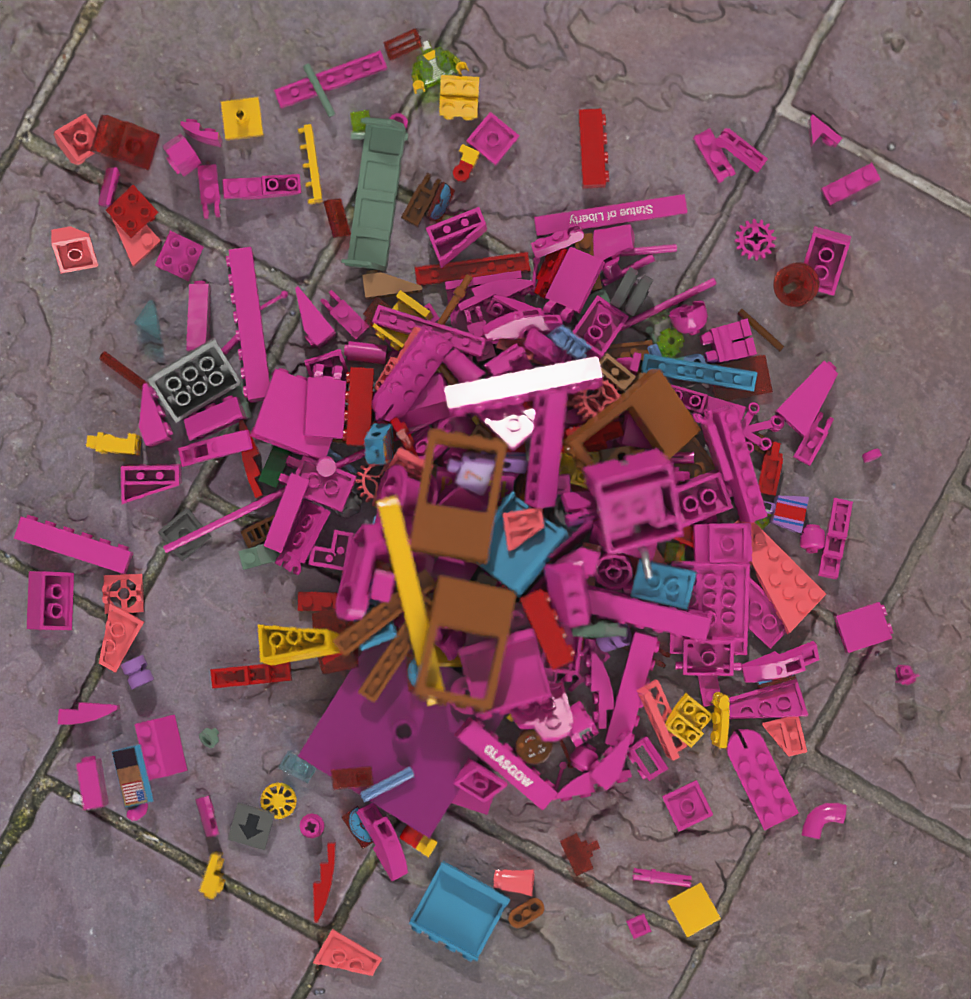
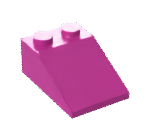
(827, 256)
(600, 326)
(316, 327)

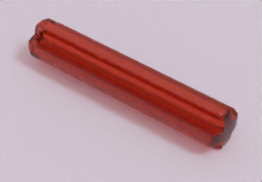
(122, 370)

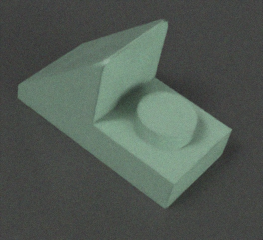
(257, 556)

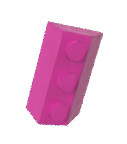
(214, 418)
(702, 497)
(569, 592)
(50, 600)
(161, 747)

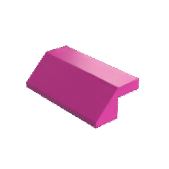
(429, 405)

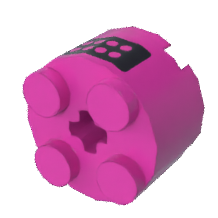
(582, 725)

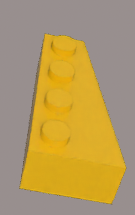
(292, 644)

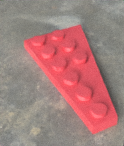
(782, 580)

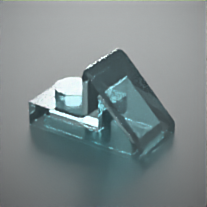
(297, 767)

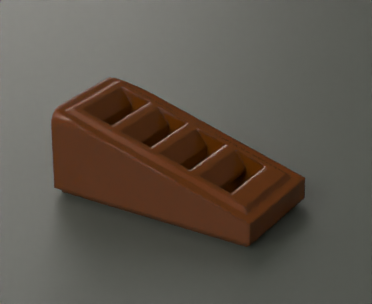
(258, 525)

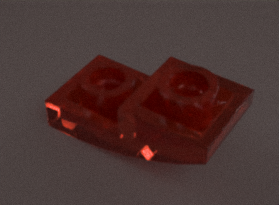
(352, 777)

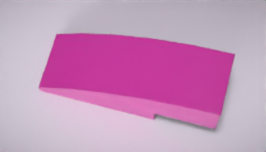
(85, 713)

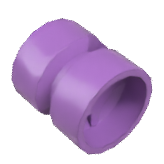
(611, 643)
(137, 672)

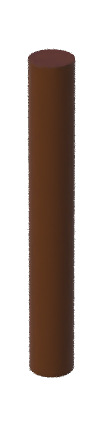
(761, 330)

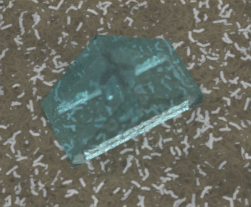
(149, 320)

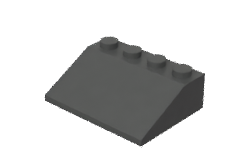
(194, 380)

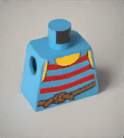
(379, 448)

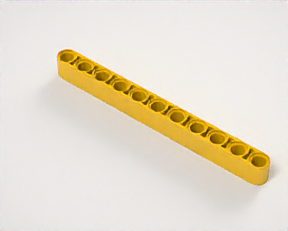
(408, 586)

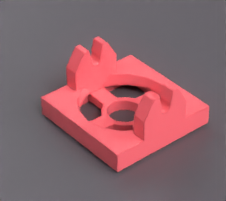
(137, 579)

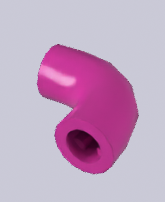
(820, 816)

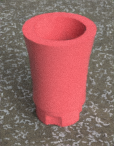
(515, 881)

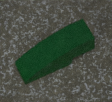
(275, 466)

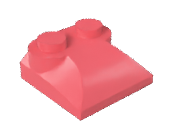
(76, 139)

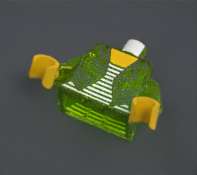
(433, 64)

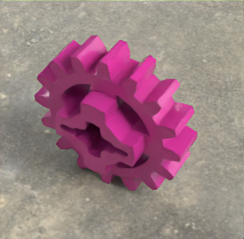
(755, 248)

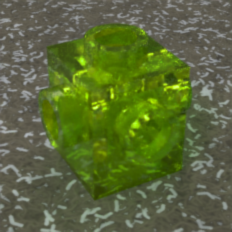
(665, 347)

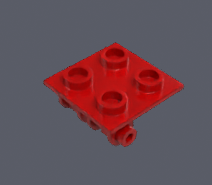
(132, 211)

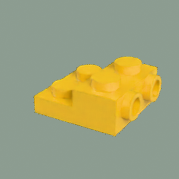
(459, 97)
(213, 879)

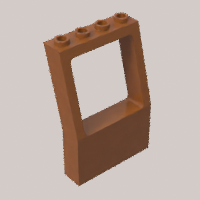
(654, 410)
(449, 530)
(472, 610)

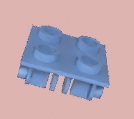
(566, 339)

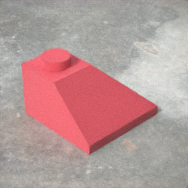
(73, 249)

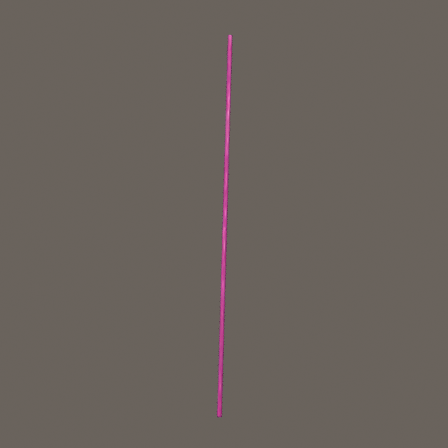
(361, 453)

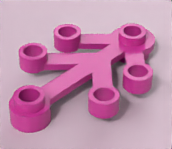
(748, 430)

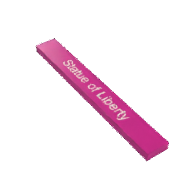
(612, 214)

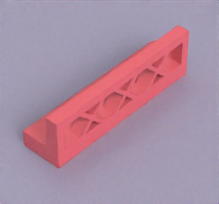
(657, 721)

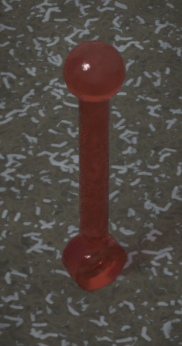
(566, 754)

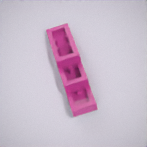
(286, 513)
(835, 538)

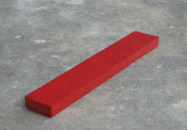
(478, 267)

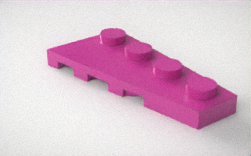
(769, 702)

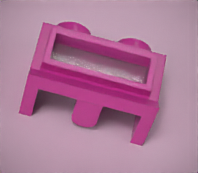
(647, 758)

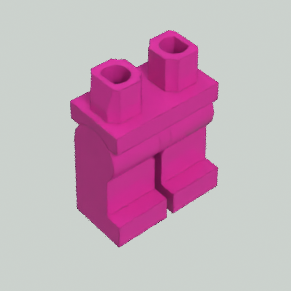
(722, 343)

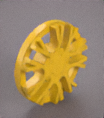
(279, 800)

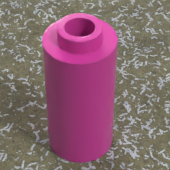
(366, 352)

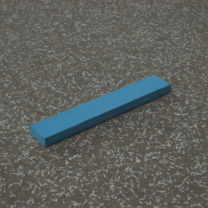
(701, 372)

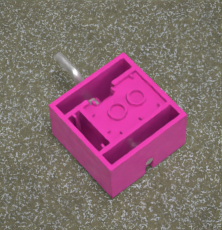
(635, 503)

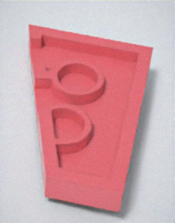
(140, 244)
(118, 637)
(346, 954)

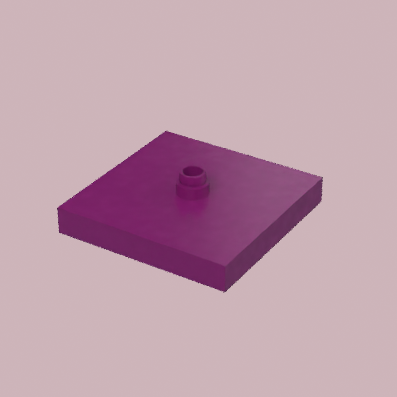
(395, 736)

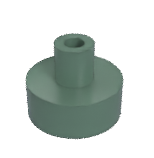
(209, 737)

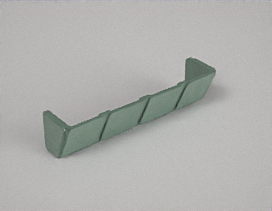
(376, 194)

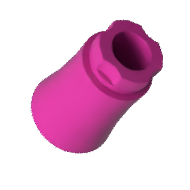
(462, 367)

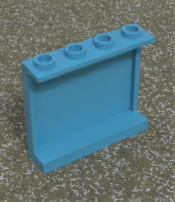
(522, 565)
(459, 911)

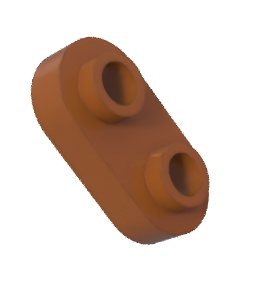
(526, 912)

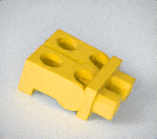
(108, 443)

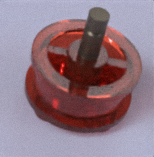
(796, 284)

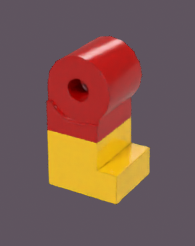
(463, 171)
(418, 840)

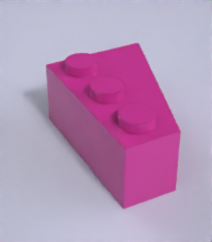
(181, 155)
(456, 234)
(147, 479)

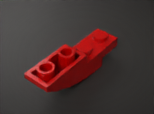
(598, 439)

